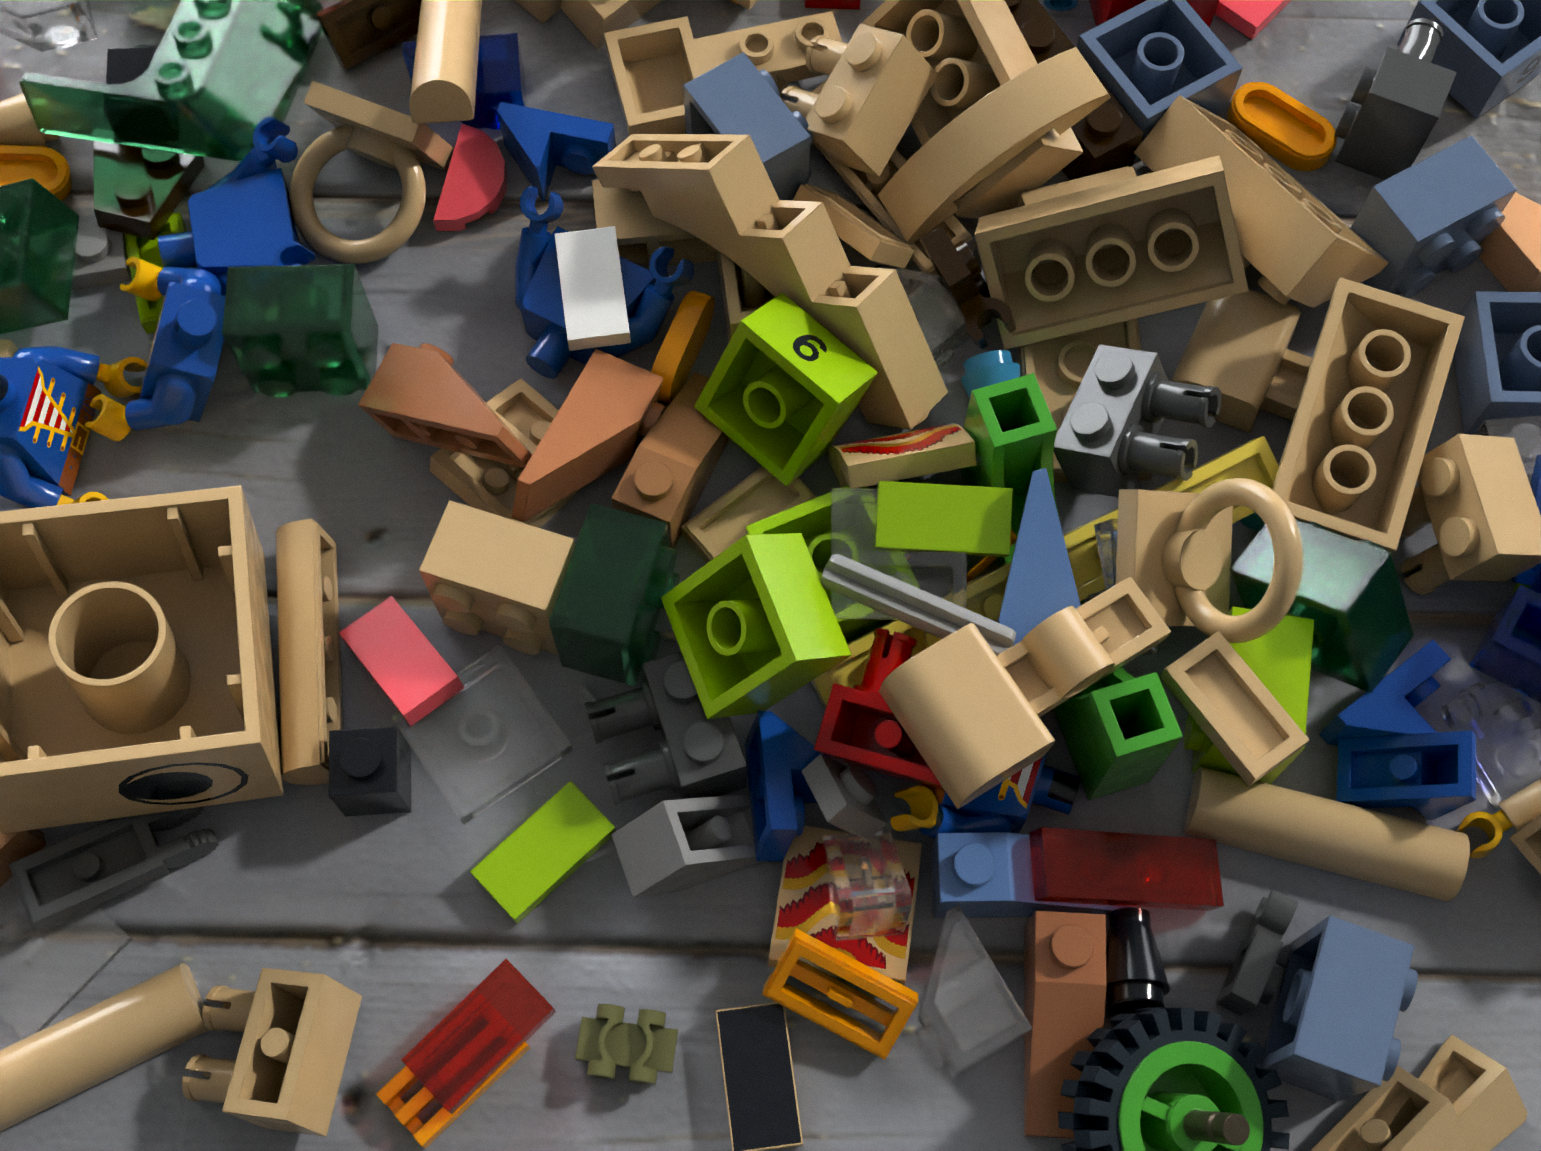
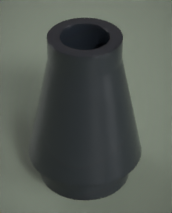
(1133, 963)

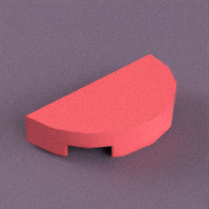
(473, 181)

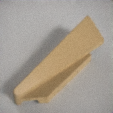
(1453, 1106)

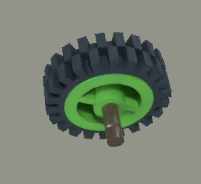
(1172, 1086)

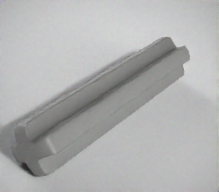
(909, 602)

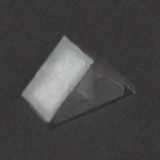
(866, 886)

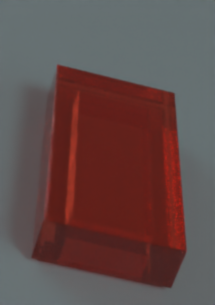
(478, 1036)

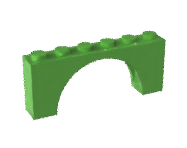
(1122, 723)

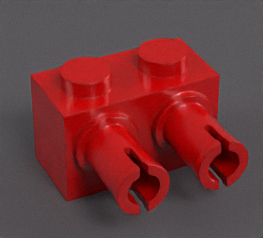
(862, 727)

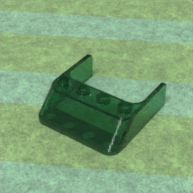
(205, 88)

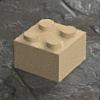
(496, 576)

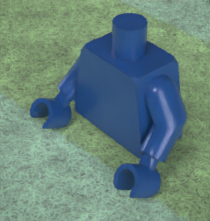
(243, 215)
(540, 294)

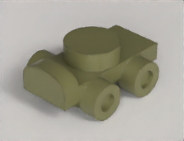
(638, 1047)

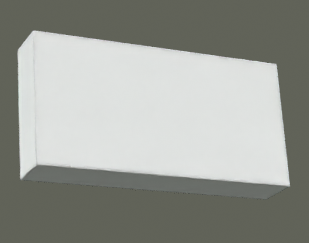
(592, 288)

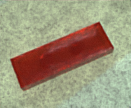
(1125, 869)

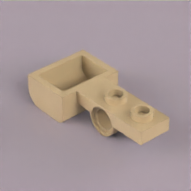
(660, 57)
(1246, 354)
(981, 711)

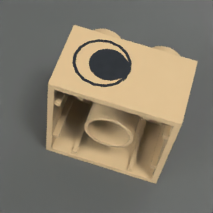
(134, 659)

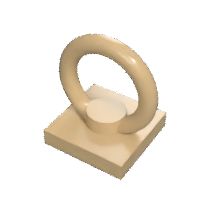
(377, 136)
(1182, 555)

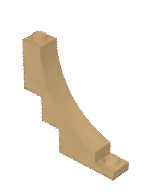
(725, 198)

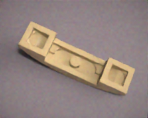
(987, 137)

